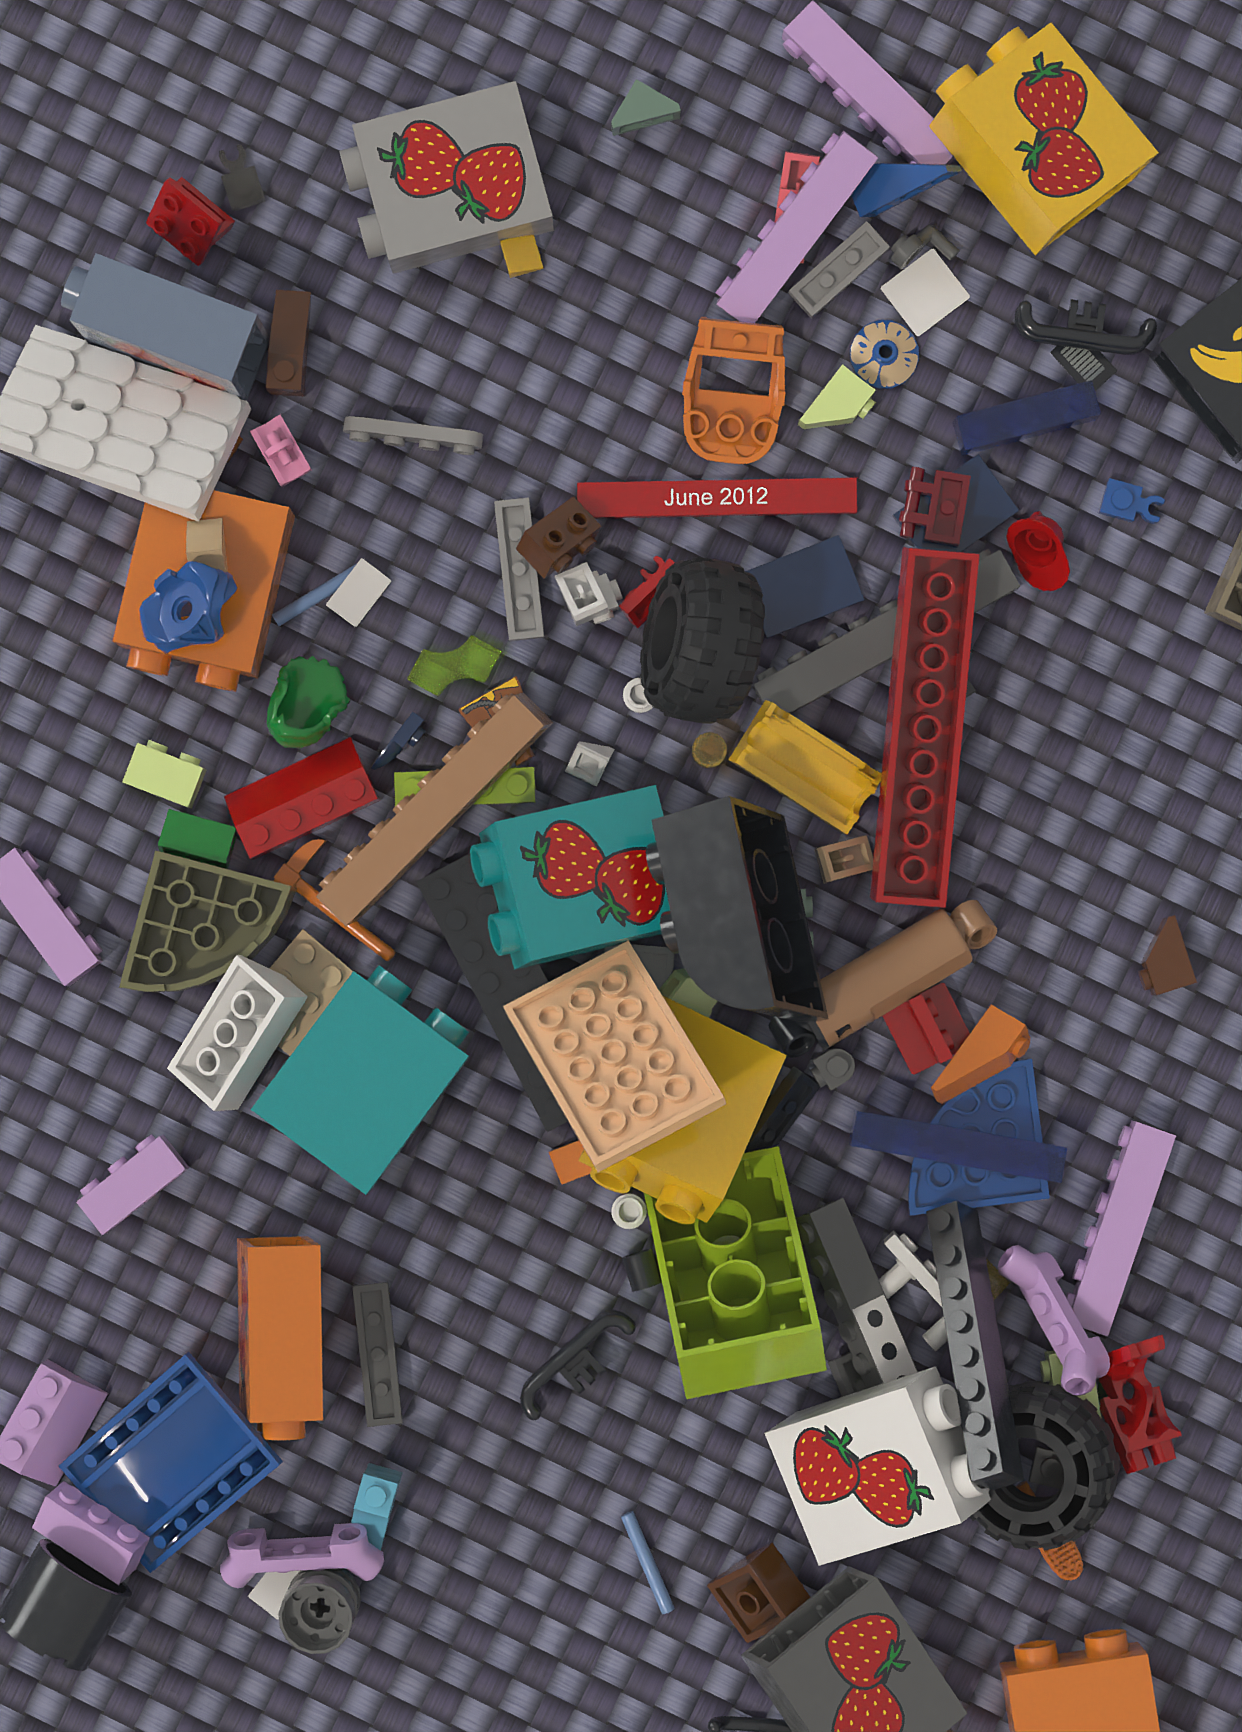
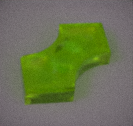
(438, 670)

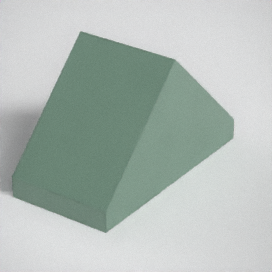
(643, 109)

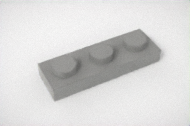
(839, 269)

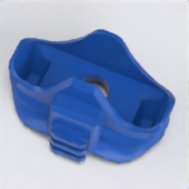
(190, 592)

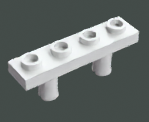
(909, 1267)

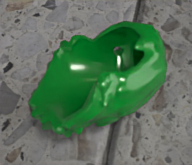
(305, 702)

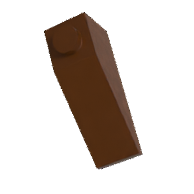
(289, 343)

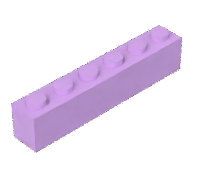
(864, 86)
(797, 228)
(1119, 1225)

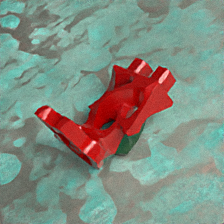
(1130, 1417)

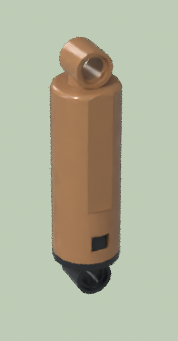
(889, 976)

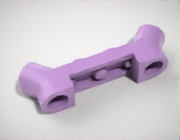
(1037, 1277)
(255, 1554)

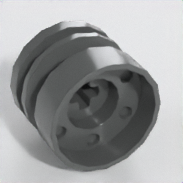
(313, 1625)

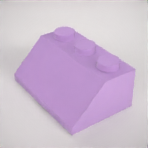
(49, 1423)

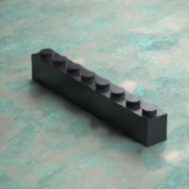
(975, 1346)

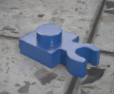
(1124, 501)

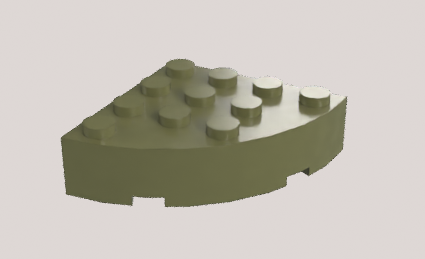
(198, 922)

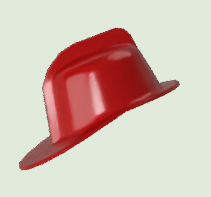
(1039, 551)

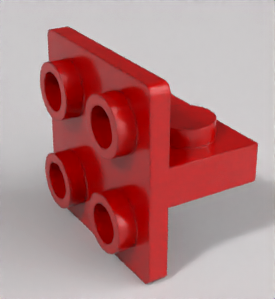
(188, 219)
(927, 1028)

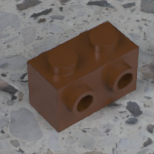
(559, 538)

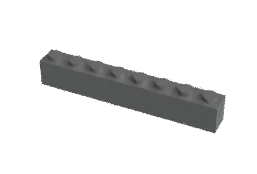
(865, 645)

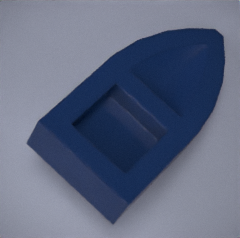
(408, 734)

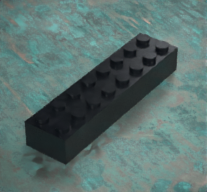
(462, 915)

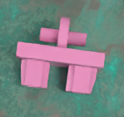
(281, 450)

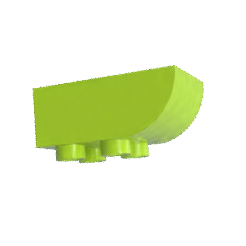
(740, 1285)

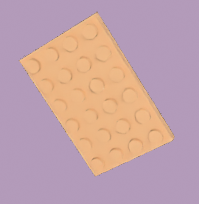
(614, 1056)

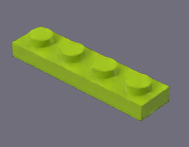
(512, 787)

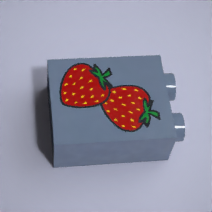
(166, 325)

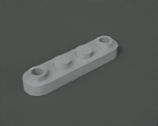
(398, 433)

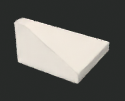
(589, 762)

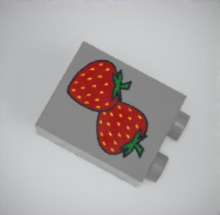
(448, 178)

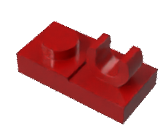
(638, 600)

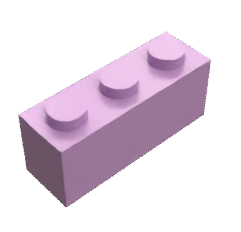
(131, 1183)
(91, 1532)

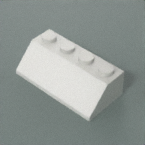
(236, 1033)

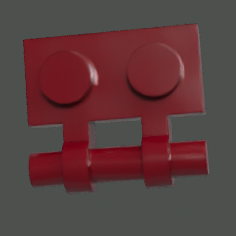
(946, 506)

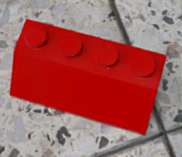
(301, 799)

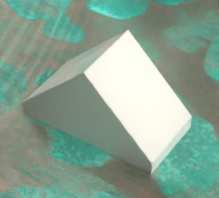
(582, 594)

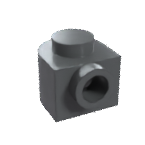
(833, 1068)

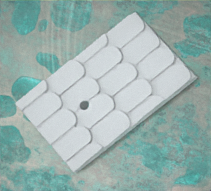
(119, 422)

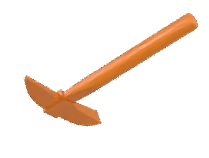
(290, 875)

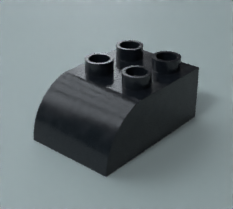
(737, 908)

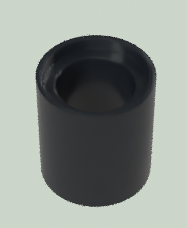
(641, 1270)

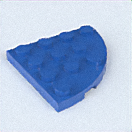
(998, 1106)

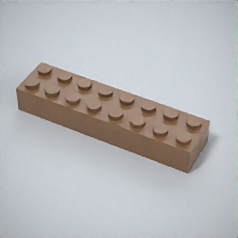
(434, 809)

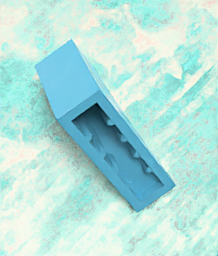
(376, 1501)

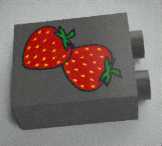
(852, 1665)

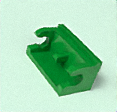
(197, 839)

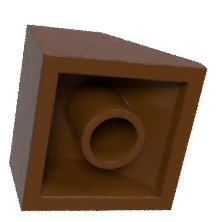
(758, 1592)

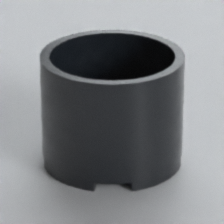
(62, 1606)

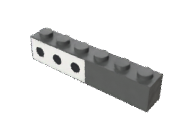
(854, 1294)

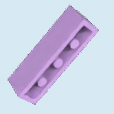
(44, 919)

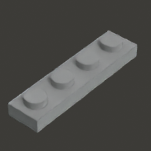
(518, 576)

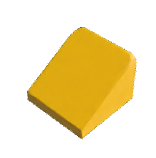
(521, 255)

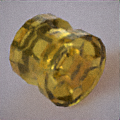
(708, 755)

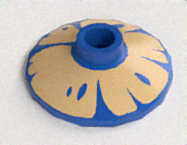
(880, 371)

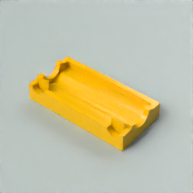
(805, 767)

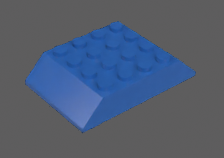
(172, 1459)

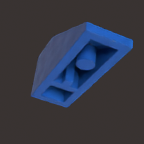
(894, 183)

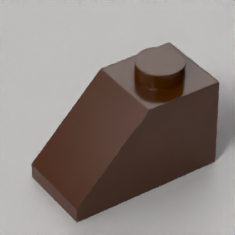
(1166, 960)

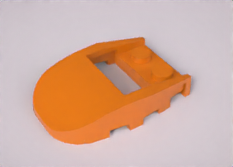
(728, 423)

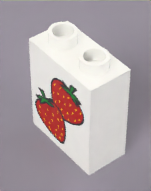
(877, 1466)

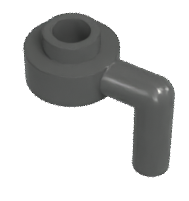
(908, 248)

